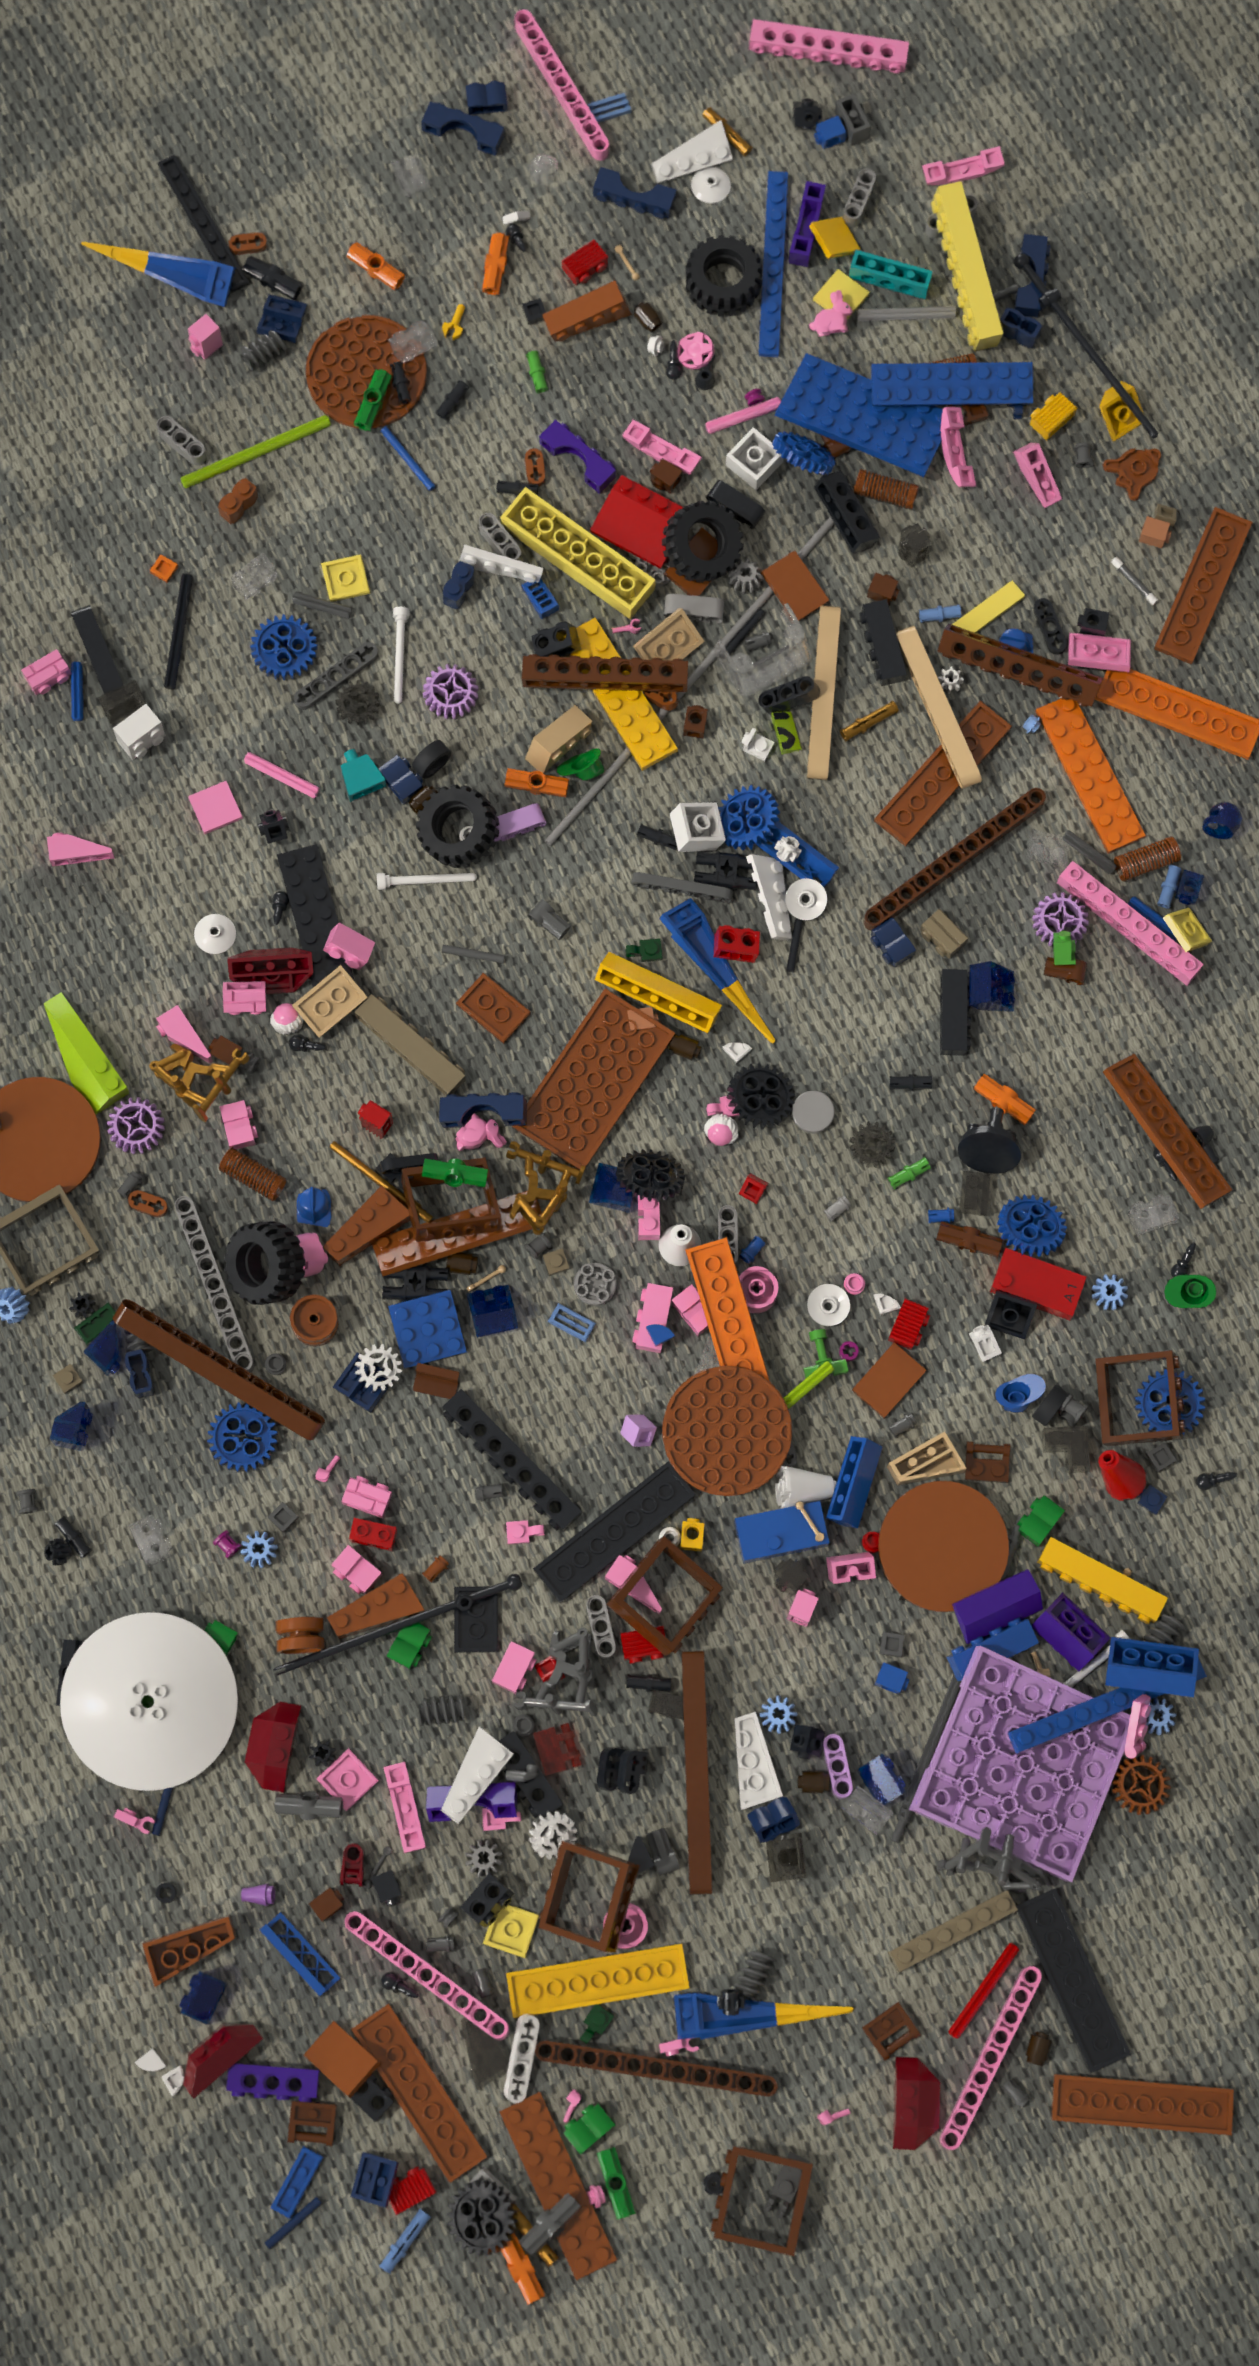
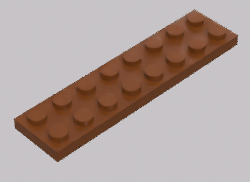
(1203, 585)
(935, 778)
(1167, 1131)
(401, 1251)
(419, 2093)
(1142, 2104)
(552, 2178)

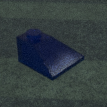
(607, 1190)
(106, 1349)

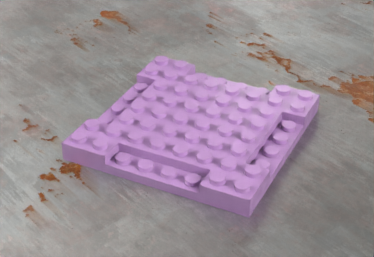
(1039, 1795)

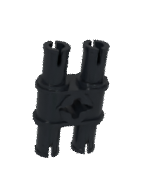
(718, 878)
(408, 1275)

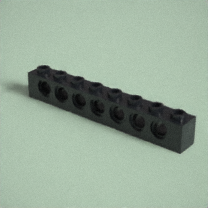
(462, 1402)

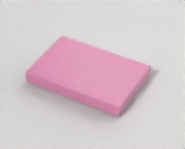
(1099, 652)

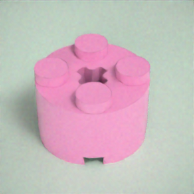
(313, 1253)
(767, 1285)
(639, 1925)

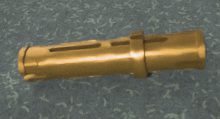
(744, 148)
(861, 725)
(524, 2226)

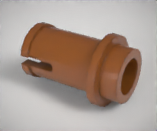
(435, 1568)

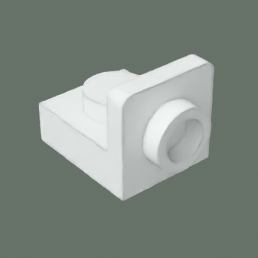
(757, 745)
(985, 1342)

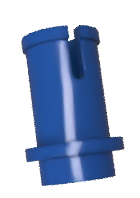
(945, 1215)
(752, 1250)

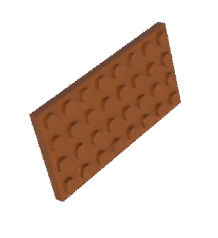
(593, 1081)

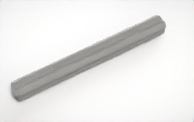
(906, 313)

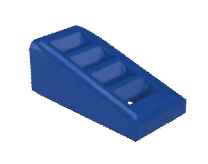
(547, 610)

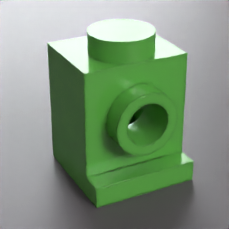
(1063, 948)

